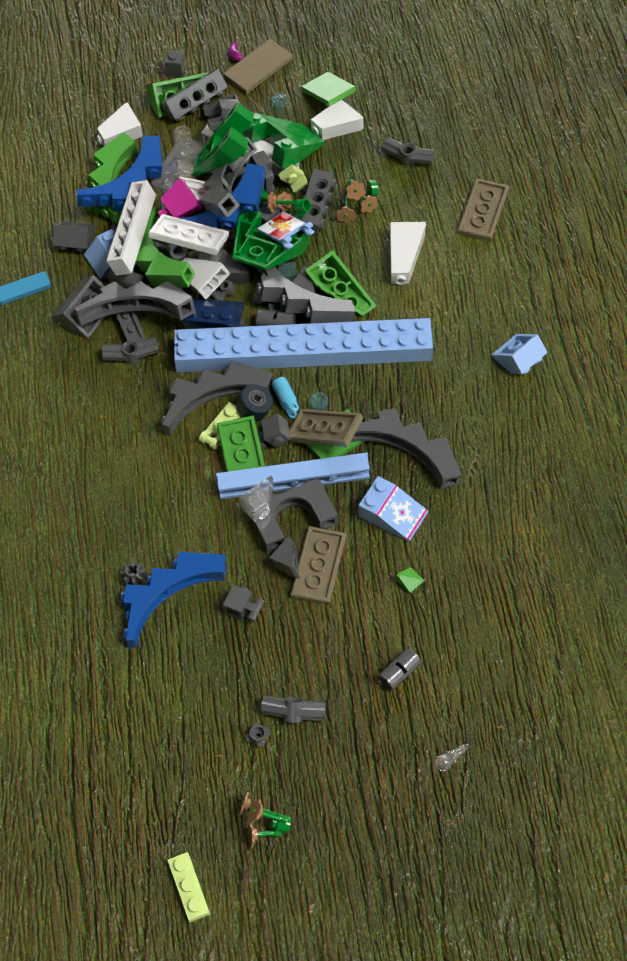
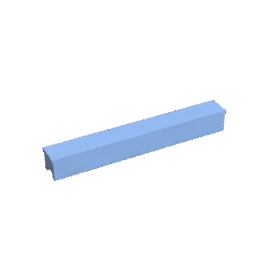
(290, 475)

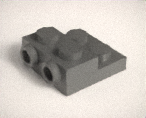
(262, 159)

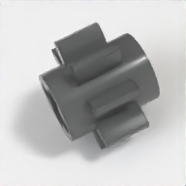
(133, 573)

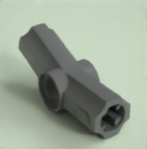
(407, 152)
(121, 352)
(293, 708)

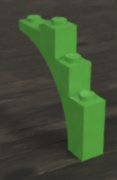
(109, 162)
(158, 266)

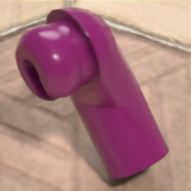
(233, 53)

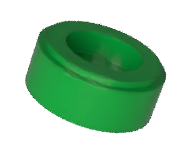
(372, 188)

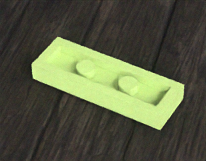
(188, 887)

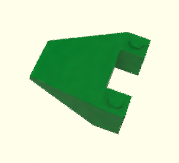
(292, 139)
(226, 142)
(260, 250)

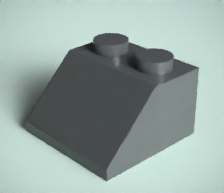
(73, 234)

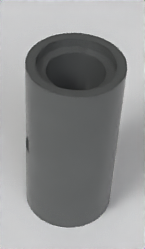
(127, 280)
(268, 317)
(399, 669)

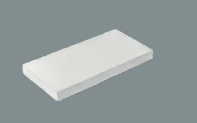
(188, 234)

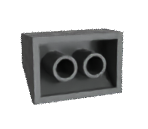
(84, 291)

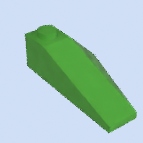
(162, 90)
(336, 280)

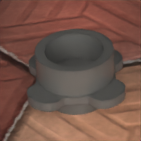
(258, 729)

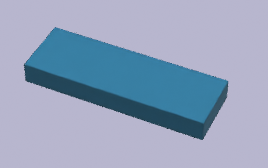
(24, 287)

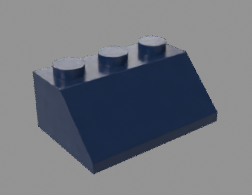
(214, 314)

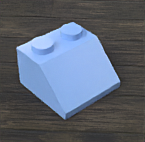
(98, 253)
(520, 353)

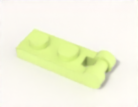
(228, 413)

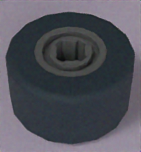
(254, 401)

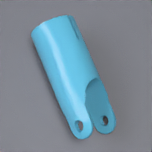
(285, 396)

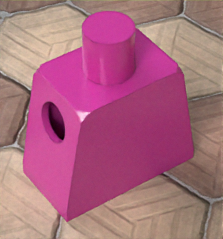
(180, 201)

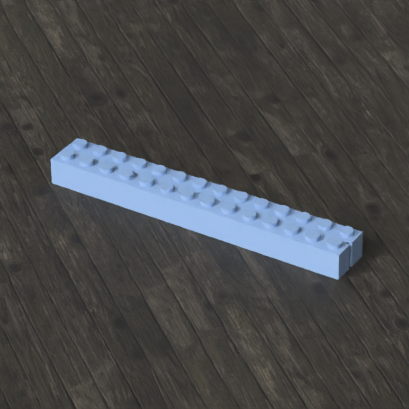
(304, 344)

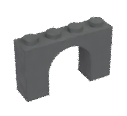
(309, 496)

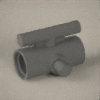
(171, 250)

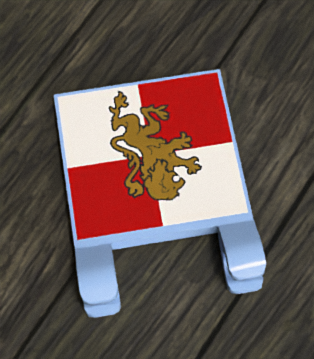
(284, 226)

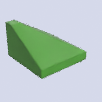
(409, 579)

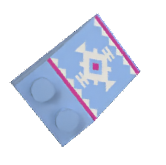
(392, 509)

